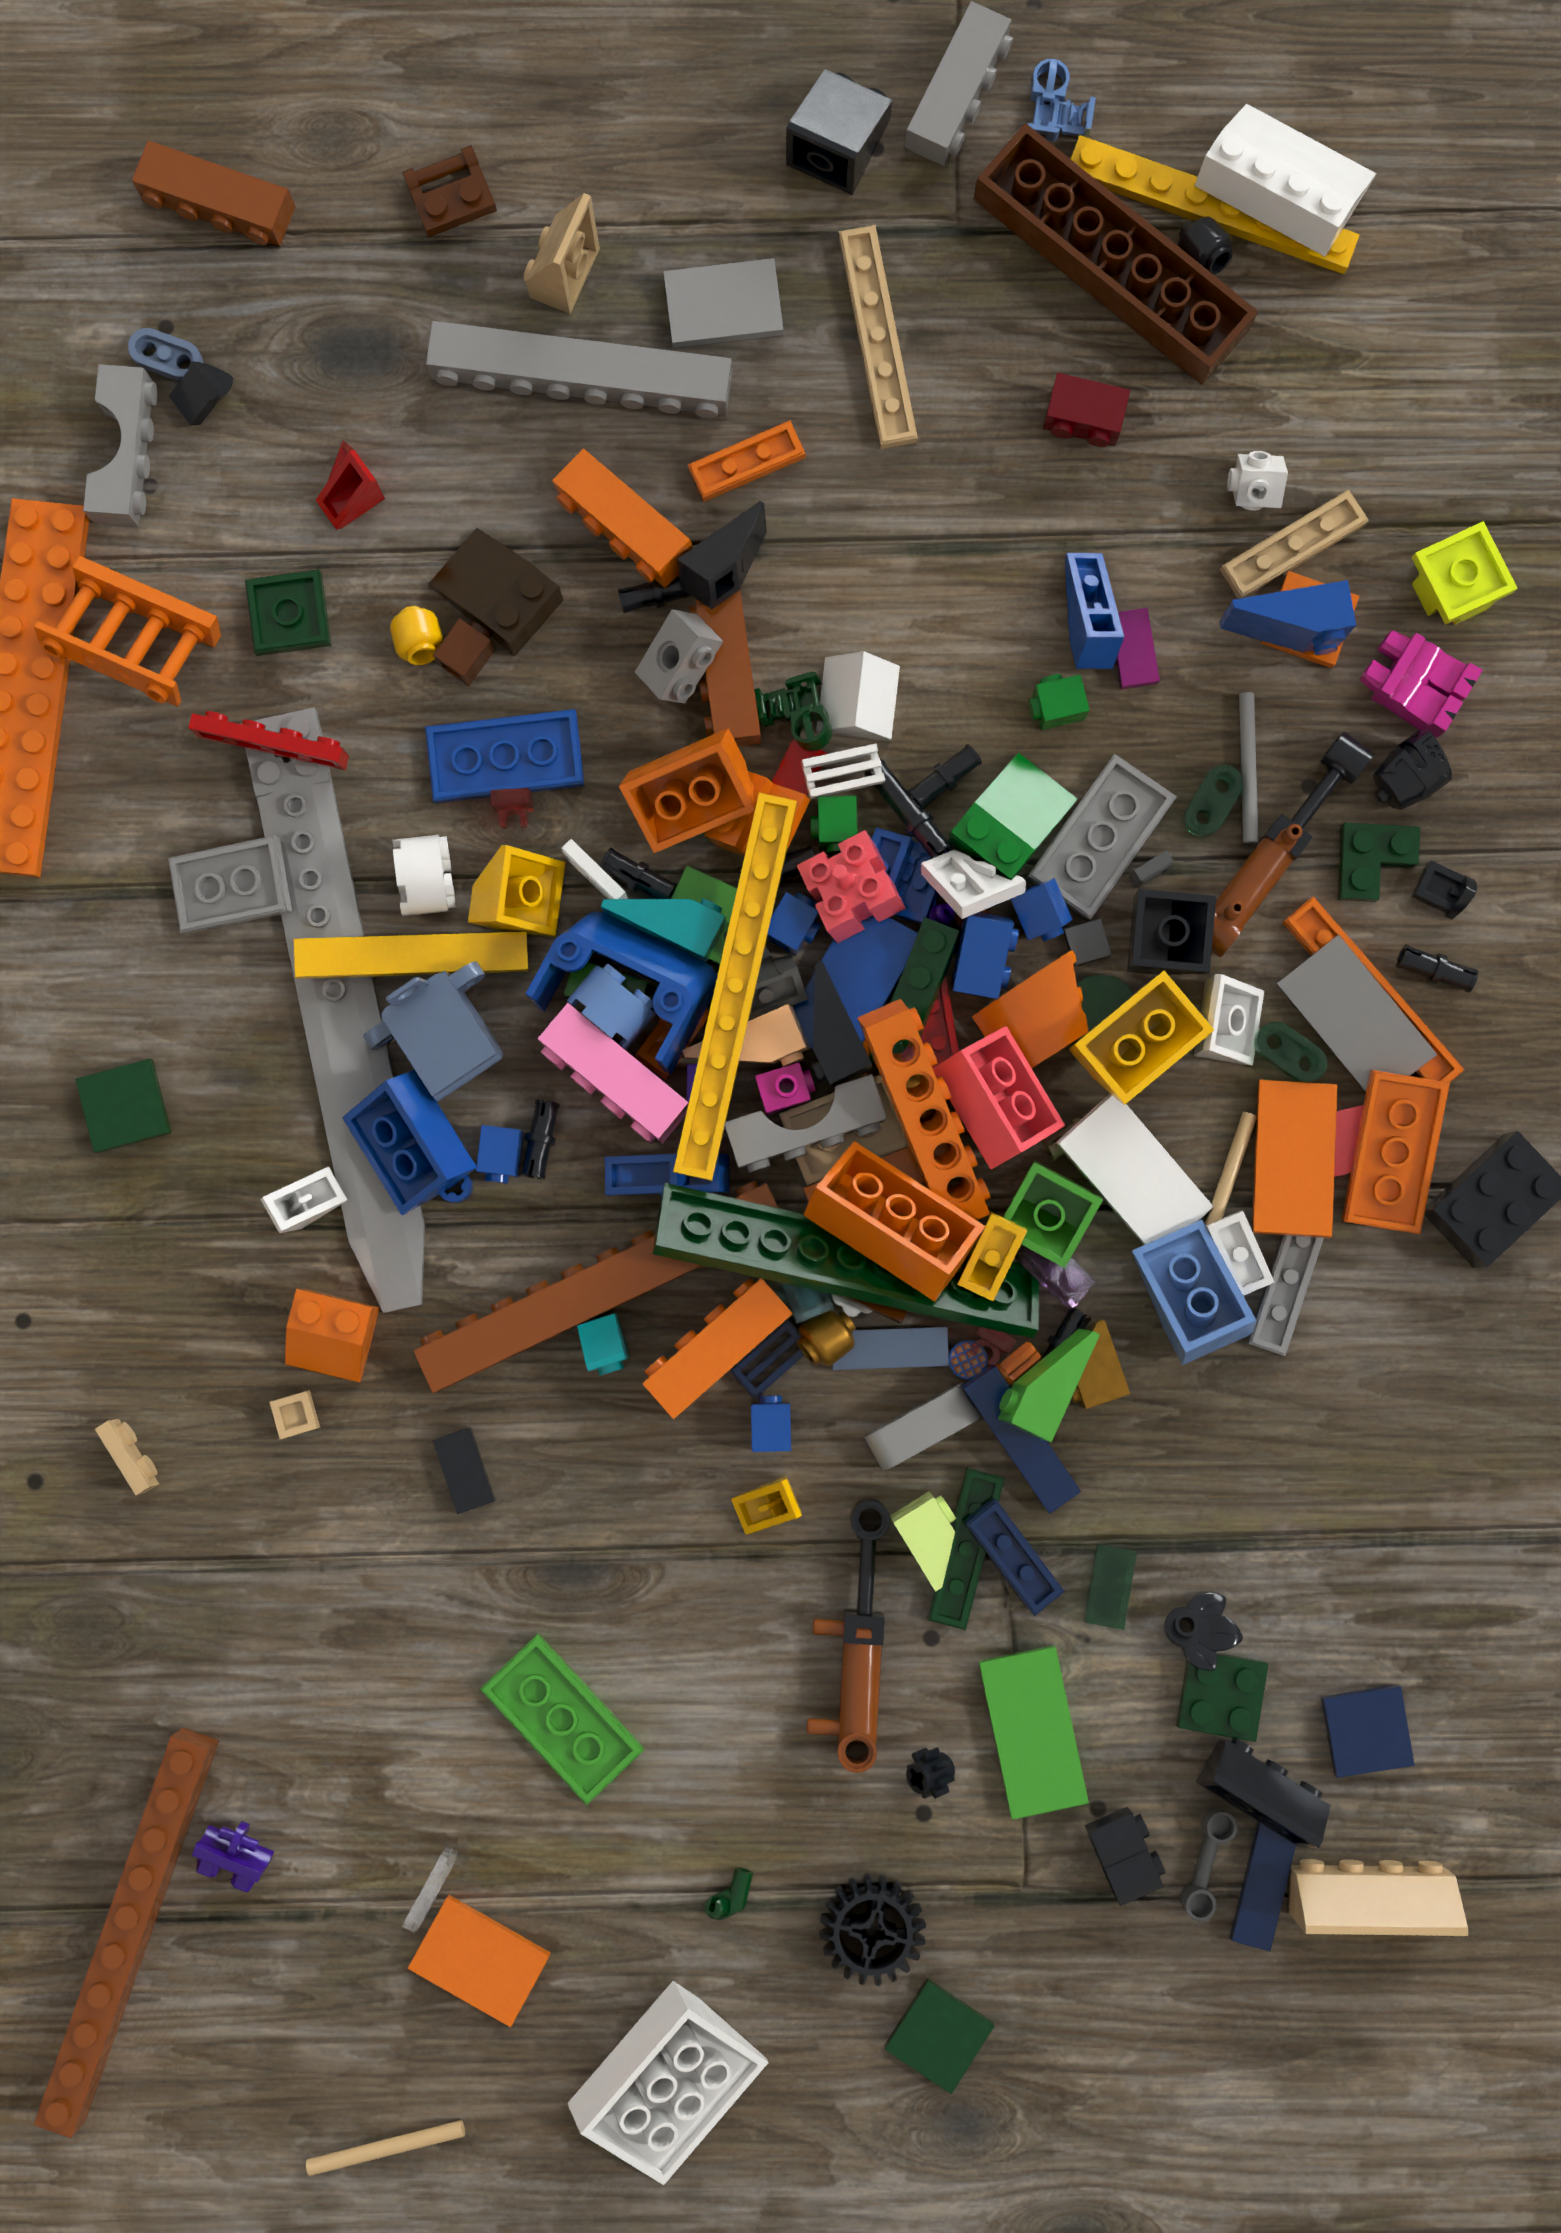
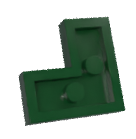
(1366, 849)

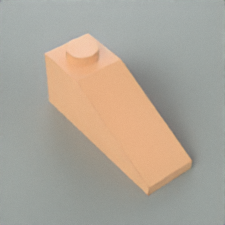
(769, 1039)

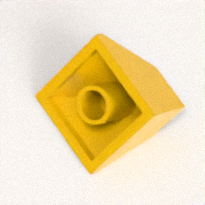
(518, 893)

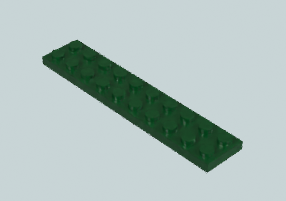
(800, 1253)

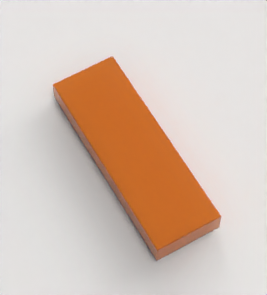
(746, 461)

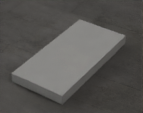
(1103, 836)
(1355, 1014)

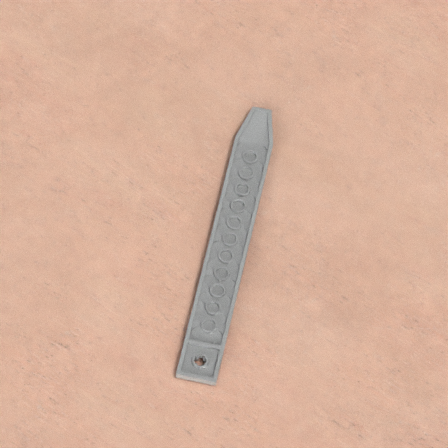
(302, 810)

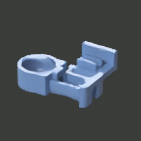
(1059, 113)

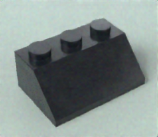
(1266, 1793)

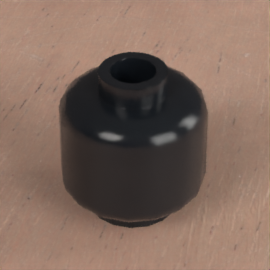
(1207, 243)

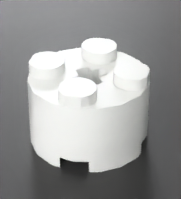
(421, 875)

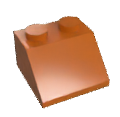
(329, 1334)

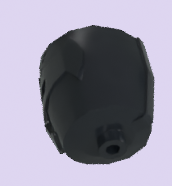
(1412, 771)

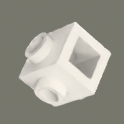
(1258, 480)

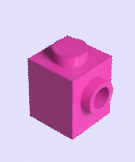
(784, 1088)

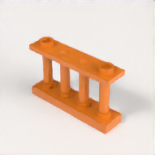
(129, 597)

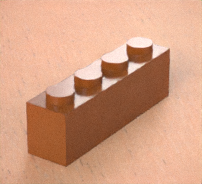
(213, 194)
(729, 676)

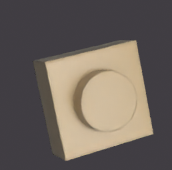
(294, 1414)

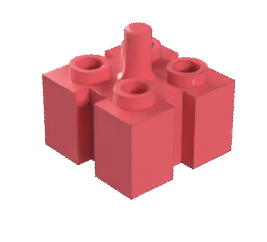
(851, 886)

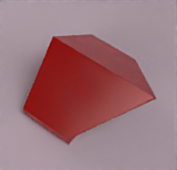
(349, 489)

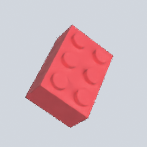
(998, 1097)

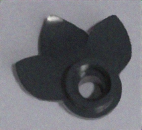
(1208, 1632)

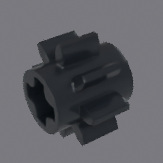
(930, 1773)

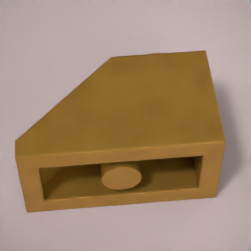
(1103, 1374)

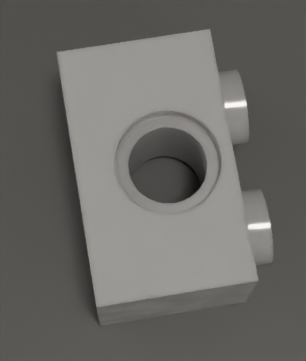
(678, 656)

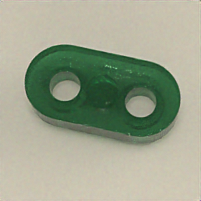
(1212, 802)
(1290, 1050)

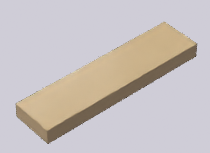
(1294, 545)

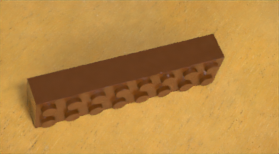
(1114, 254)

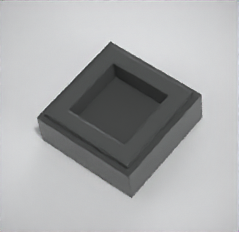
(1151, 869)
(1087, 942)

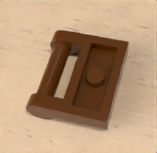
(454, 202)

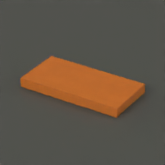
(1395, 1151)
(1294, 1159)

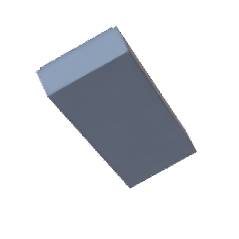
(897, 1349)

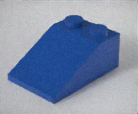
(1295, 618)

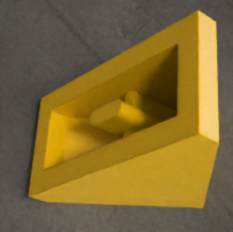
(766, 1505)

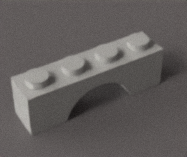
(116, 490)
(853, 1109)

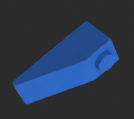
(1092, 612)

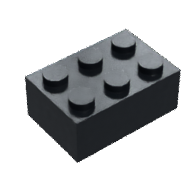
(1495, 1200)

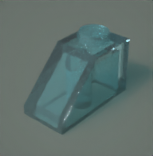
(806, 1302)

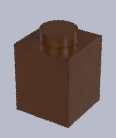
(465, 651)

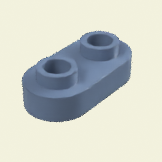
(168, 355)

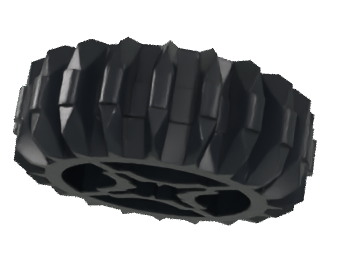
(886, 1935)

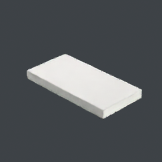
(1133, 1171)

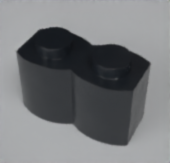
(1125, 1856)

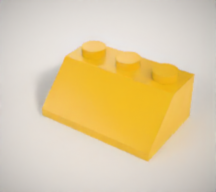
(1142, 1038)

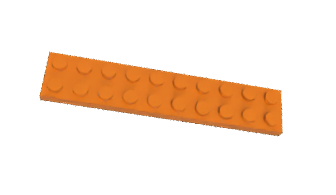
(34, 586)

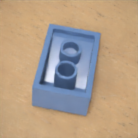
(1193, 1292)

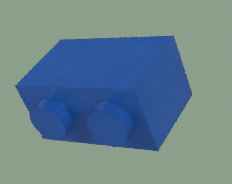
(983, 955)

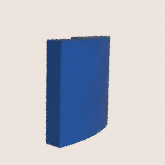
(903, 866)

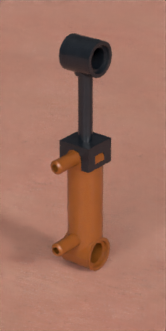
(1281, 846)
(861, 1653)

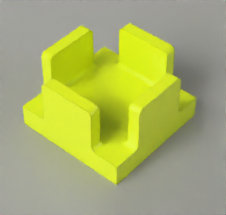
(1462, 575)

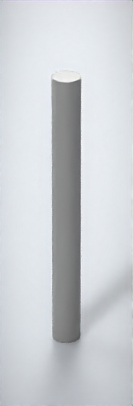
(1248, 768)

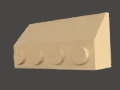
(1375, 1899)

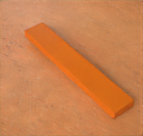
(1315, 928)

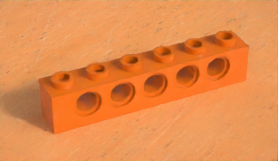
(882, 1030)

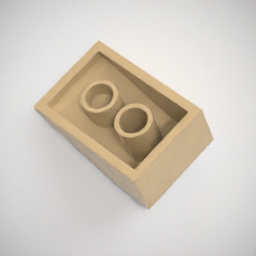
(564, 256)

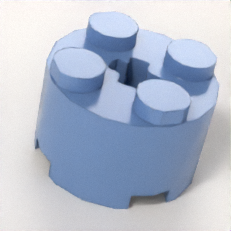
(612, 1005)

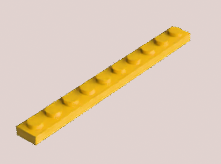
(735, 987)

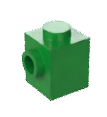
(1058, 701)
(834, 822)

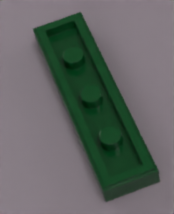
(955, 1599)

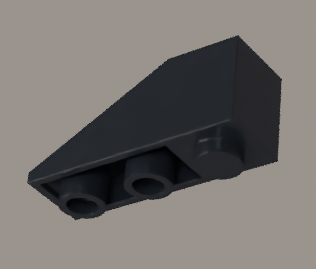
(721, 562)

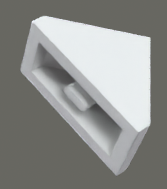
(304, 1201)

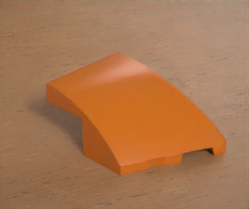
(1040, 1012)

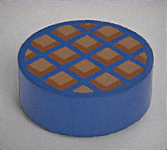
(963, 1363)

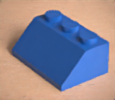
(408, 1141)

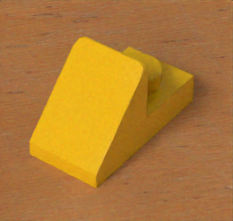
(992, 1256)

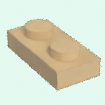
(136, 1469)

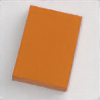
(479, 1960)

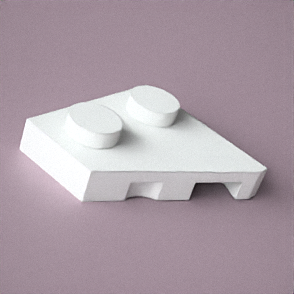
(968, 883)

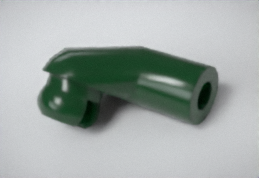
(731, 1899)

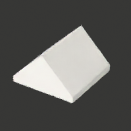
(859, 695)
(1235, 1016)

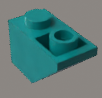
(603, 1344)

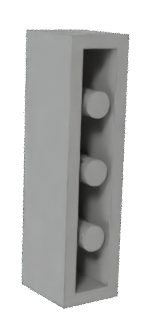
(958, 83)

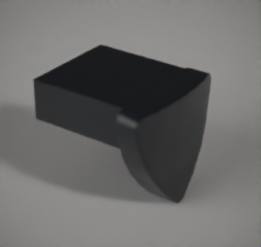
(200, 391)
(1445, 889)

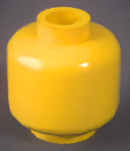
(416, 635)

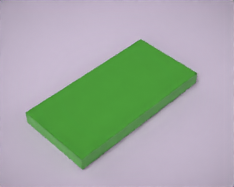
(562, 1719)
(1033, 1732)

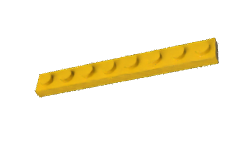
(1175, 193)

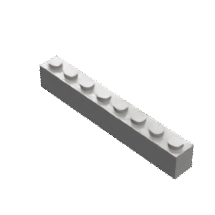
(579, 369)

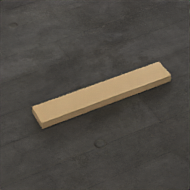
(877, 337)

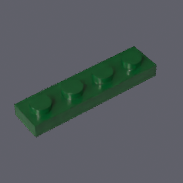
(925, 971)

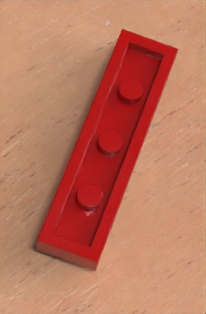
(254, 736)

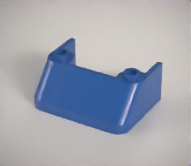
(683, 980)

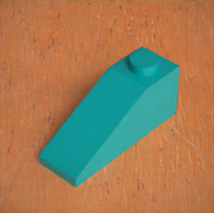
(677, 922)

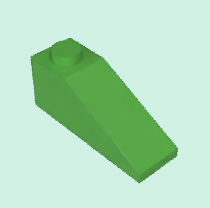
(1044, 1392)

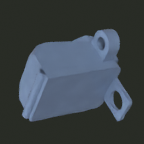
(439, 1030)

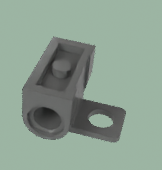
(776, 984)

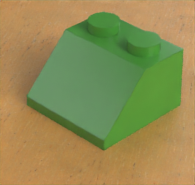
(1052, 1212)

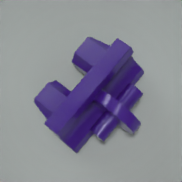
(232, 1852)

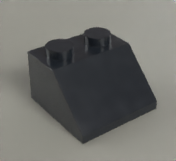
(1171, 932)

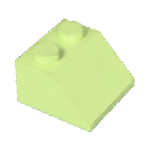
(928, 1534)

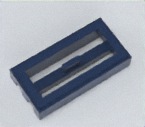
(746, 1380)

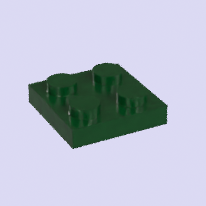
(1224, 1699)

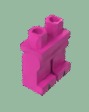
(1422, 682)

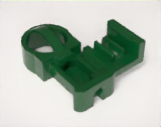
(800, 706)

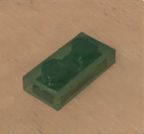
(1110, 1586)

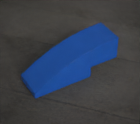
(650, 1172)

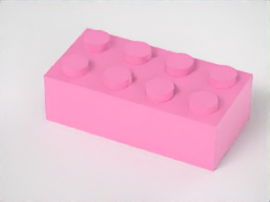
(614, 1073)

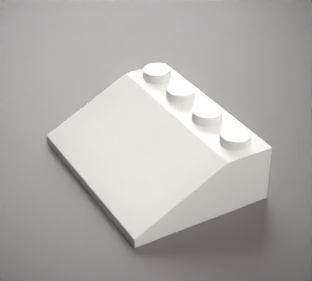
(1283, 179)
(666, 2084)

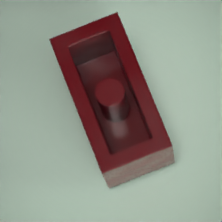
(1086, 410)

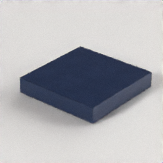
(1367, 1731)

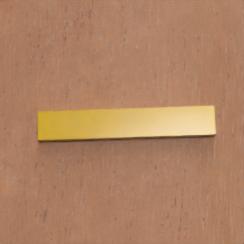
(409, 954)

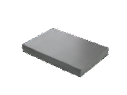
(723, 303)
(230, 884)

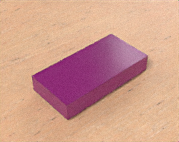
(1136, 656)

